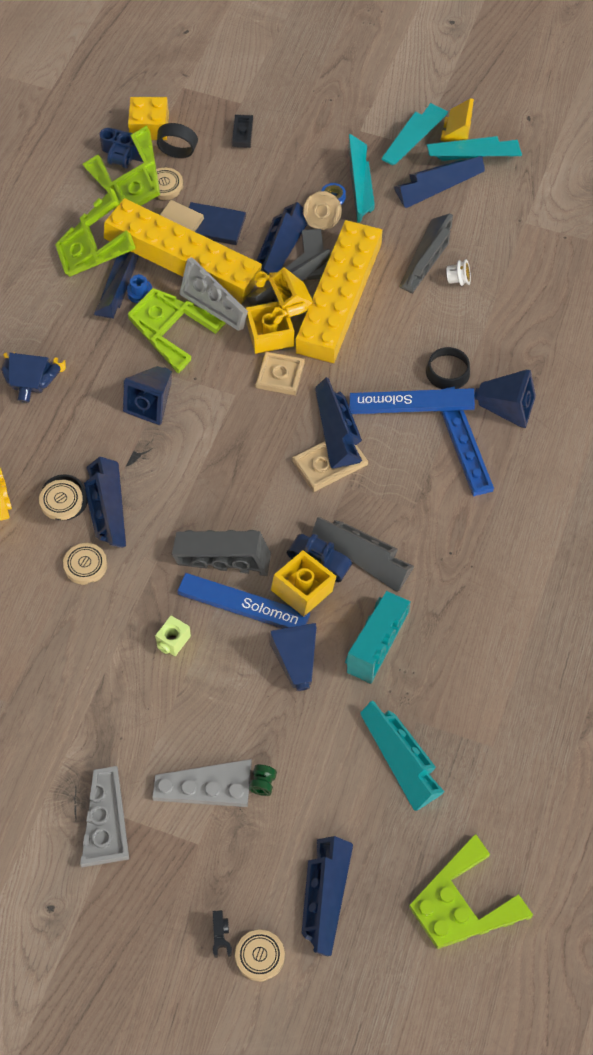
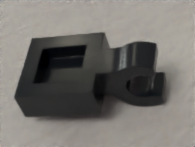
(220, 927)

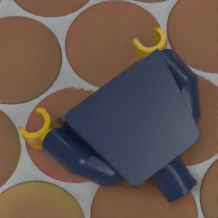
(29, 373)

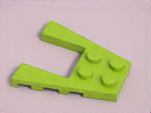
(137, 185)
(77, 246)
(158, 313)
(445, 912)

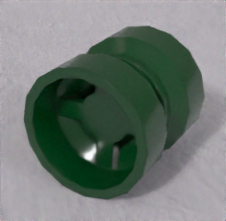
(262, 780)

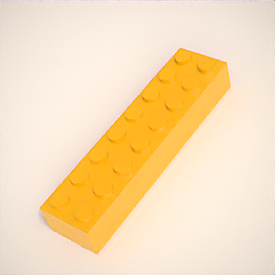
(172, 244)
(339, 292)

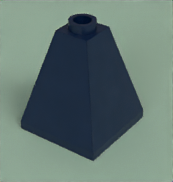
(147, 394)
(509, 396)
(295, 653)

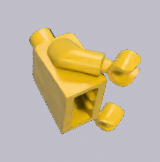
(290, 293)

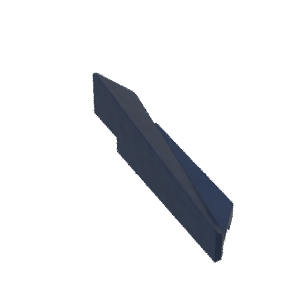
(281, 238)
(116, 285)
(338, 426)
(105, 501)
(325, 892)

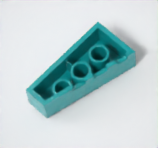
(377, 636)

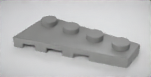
(208, 294)
(210, 785)
(105, 829)

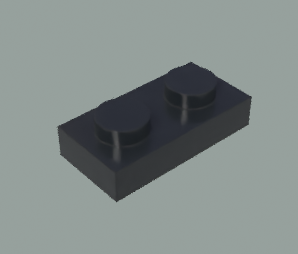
(242, 131)

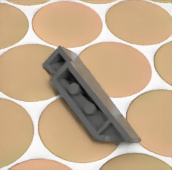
(429, 250)
(301, 268)
(365, 551)

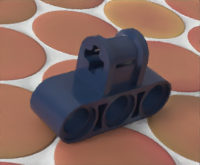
(119, 147)
(322, 552)

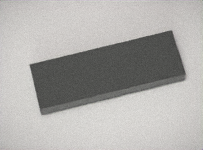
(313, 243)

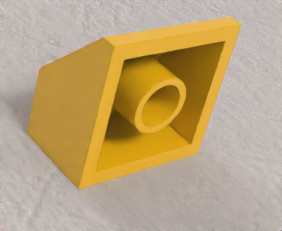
(458, 122)

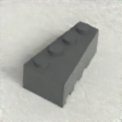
(223, 550)

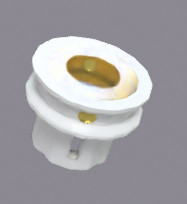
(459, 273)

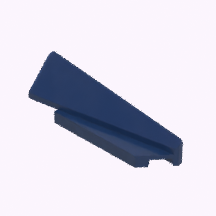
(437, 179)

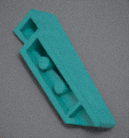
(413, 132)
(474, 148)
(360, 177)
(403, 756)

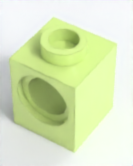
(176, 628)

